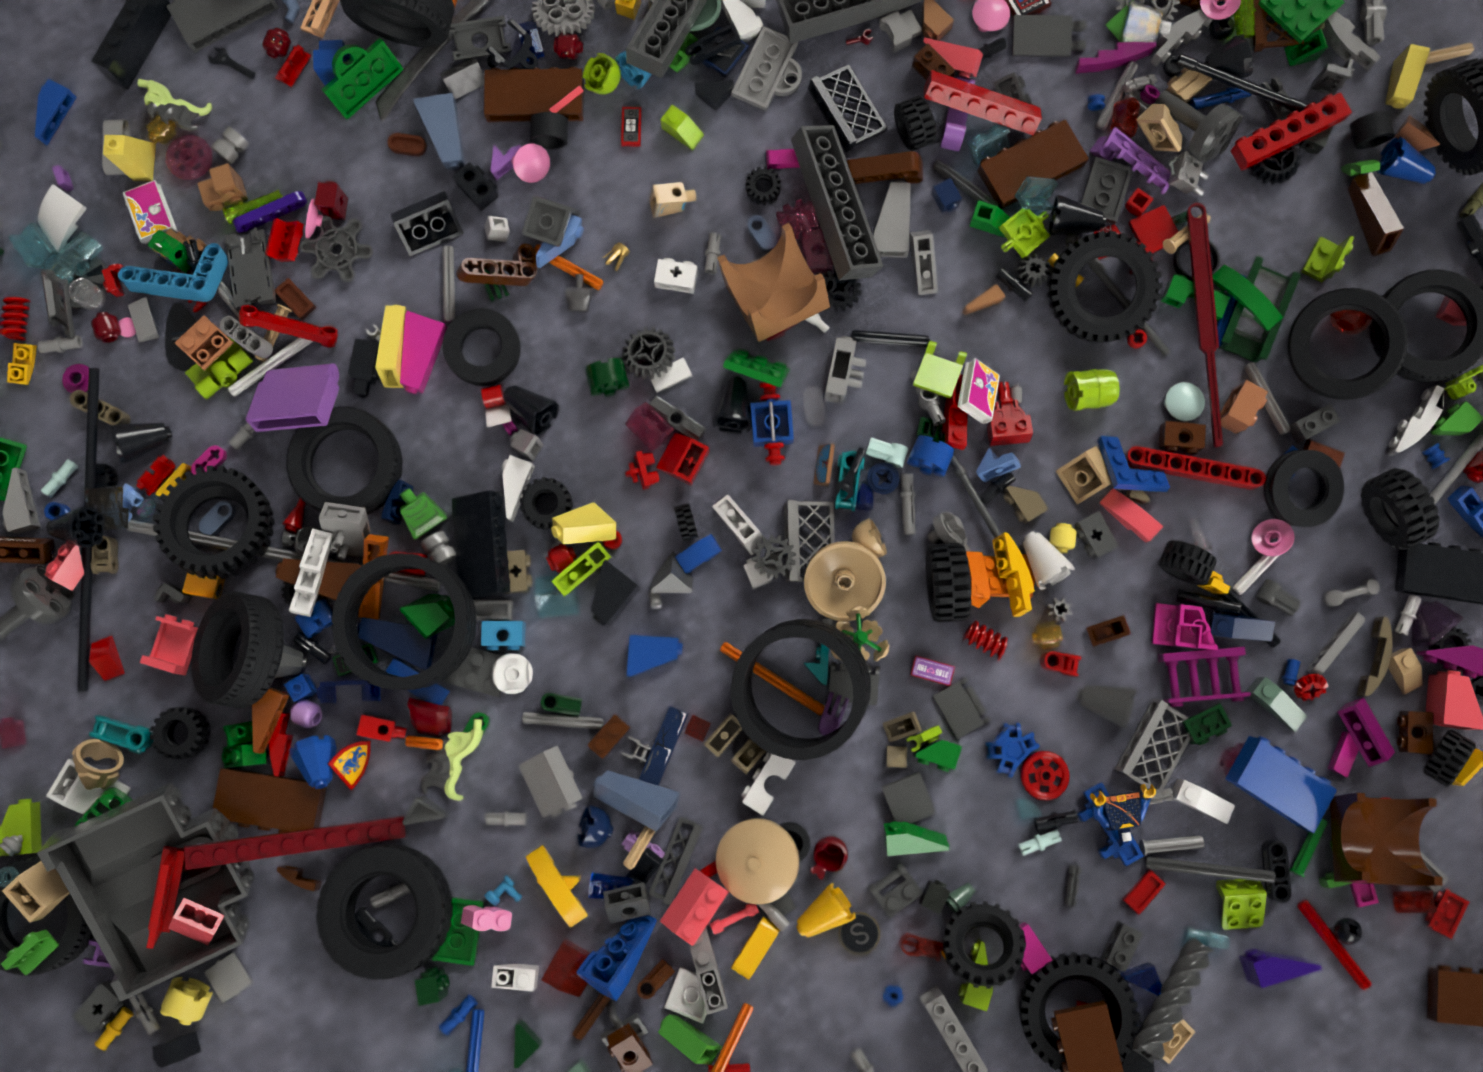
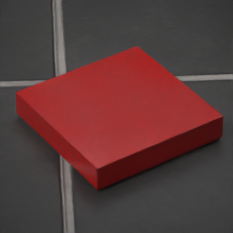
(1153, 228)

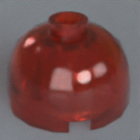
(1350, 321)

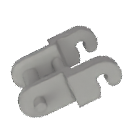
(646, 748)

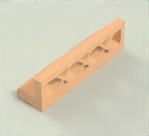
(321, 18)

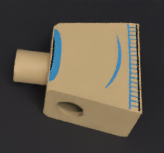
(669, 198)

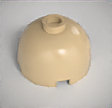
(868, 535)

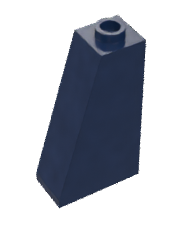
(399, 640)

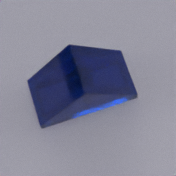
(536, 46)
(1144, 977)

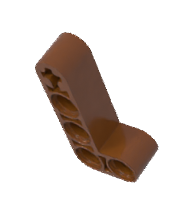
(887, 167)
(472, 269)

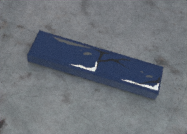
(663, 746)

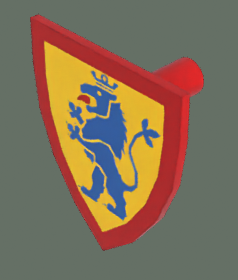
(351, 762)

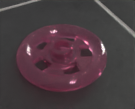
(179, 145)

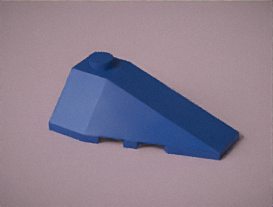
(614, 963)

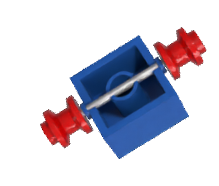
(772, 424)

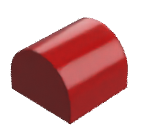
(1138, 202)
(493, 396)

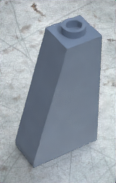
(442, 123)
(636, 798)

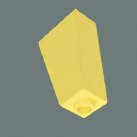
(131, 156)
(391, 346)

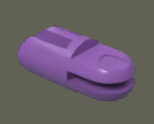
(830, 719)

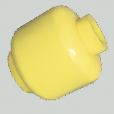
(1063, 537)

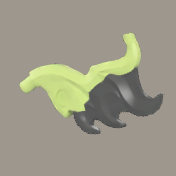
(161, 102)
(447, 761)

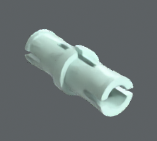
(59, 478)
(1039, 842)

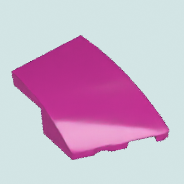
(1181, 627)

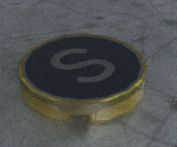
(860, 934)

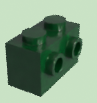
(431, 986)

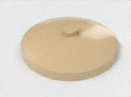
(843, 578)
(757, 861)

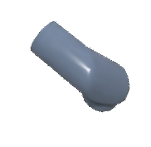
(293, 9)

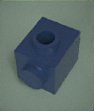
(946, 196)

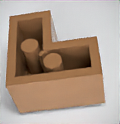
(222, 189)

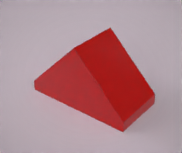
(106, 659)

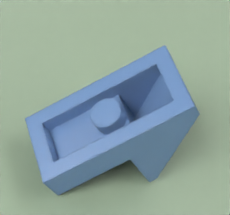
(993, 467)

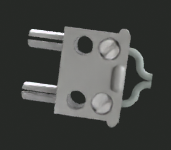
(1186, 173)

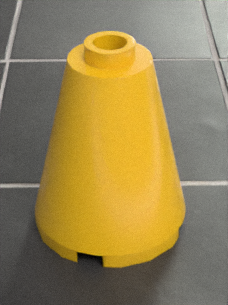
(825, 912)

